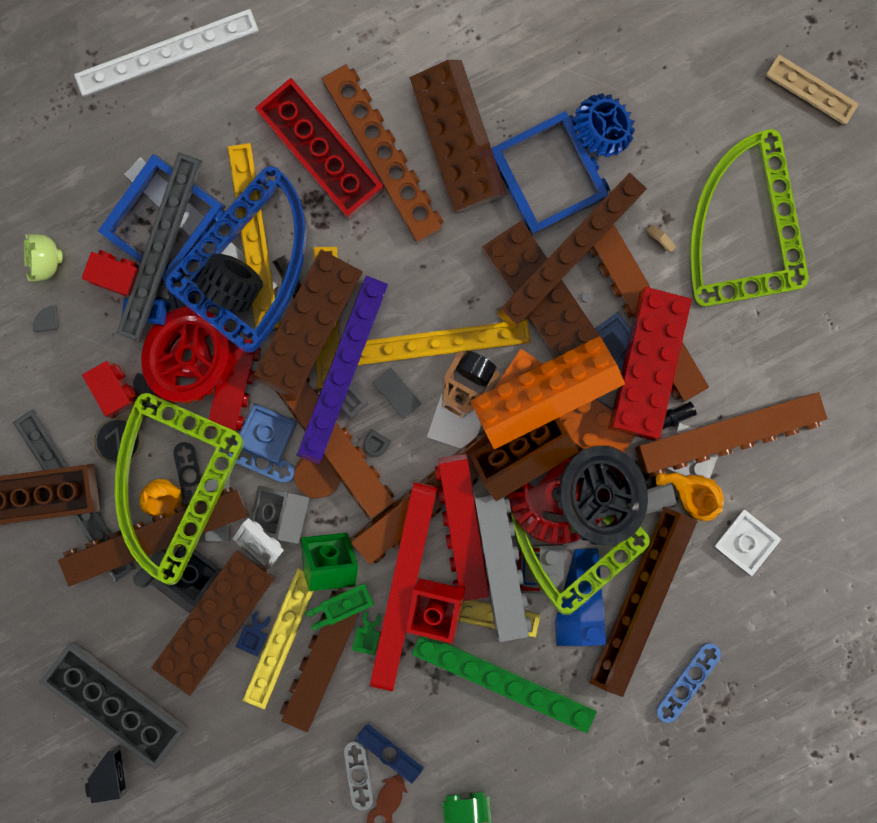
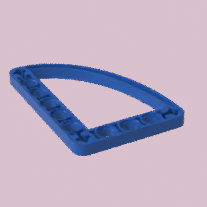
(221, 242)

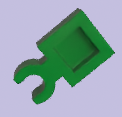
(367, 638)

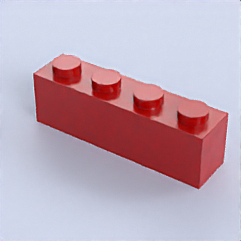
(232, 393)

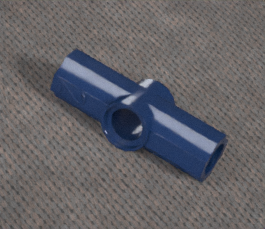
(401, 763)

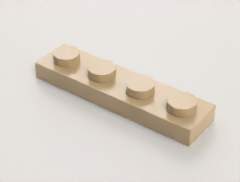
(812, 89)

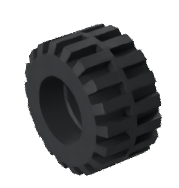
(229, 282)

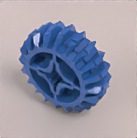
(610, 122)

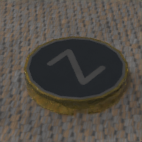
(109, 437)

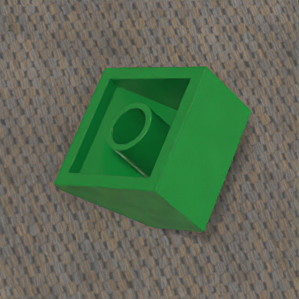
(328, 562)

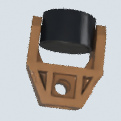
(474, 368)

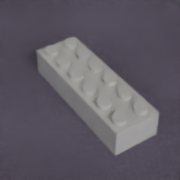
(501, 569)

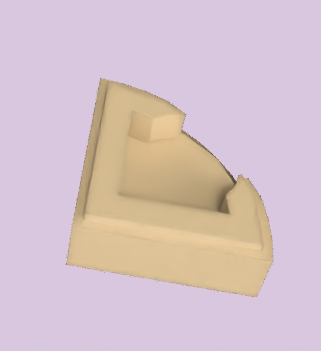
(662, 237)

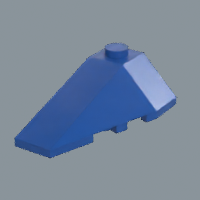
(587, 623)

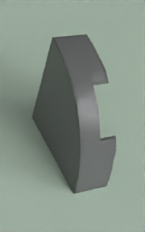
(46, 319)

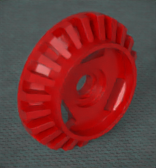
(163, 366)
(530, 503)

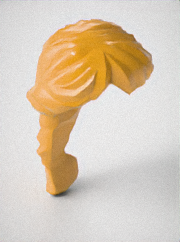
(699, 494)
(160, 497)

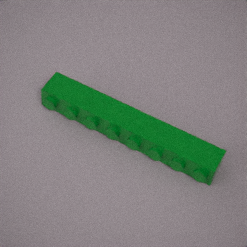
(505, 682)

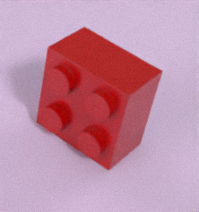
(110, 274)
(110, 389)
(435, 610)

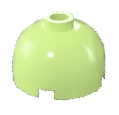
(41, 257)

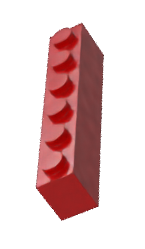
(463, 526)

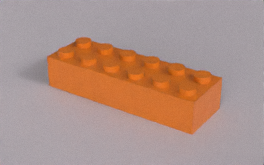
(547, 392)
(586, 424)

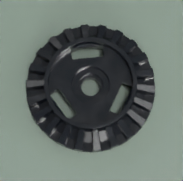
(625, 502)

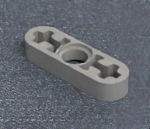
(355, 793)

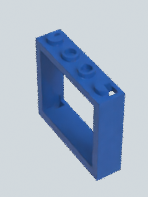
(133, 194)
(517, 195)

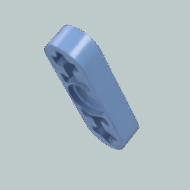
(276, 475)

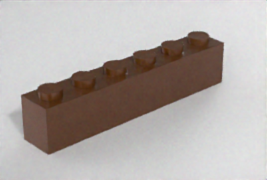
(317, 671)

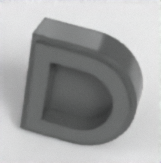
(375, 444)

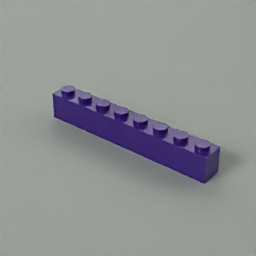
(342, 370)

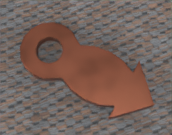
(388, 799)

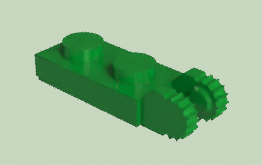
(342, 606)

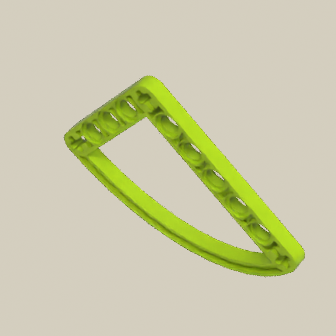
(780, 221)
(190, 516)
(590, 576)

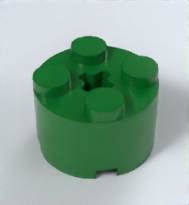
(467, 810)

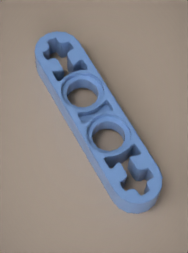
(685, 680)

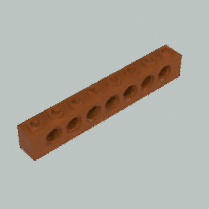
(335, 84)

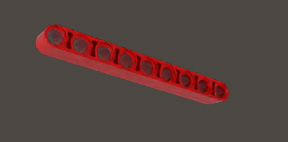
(402, 586)

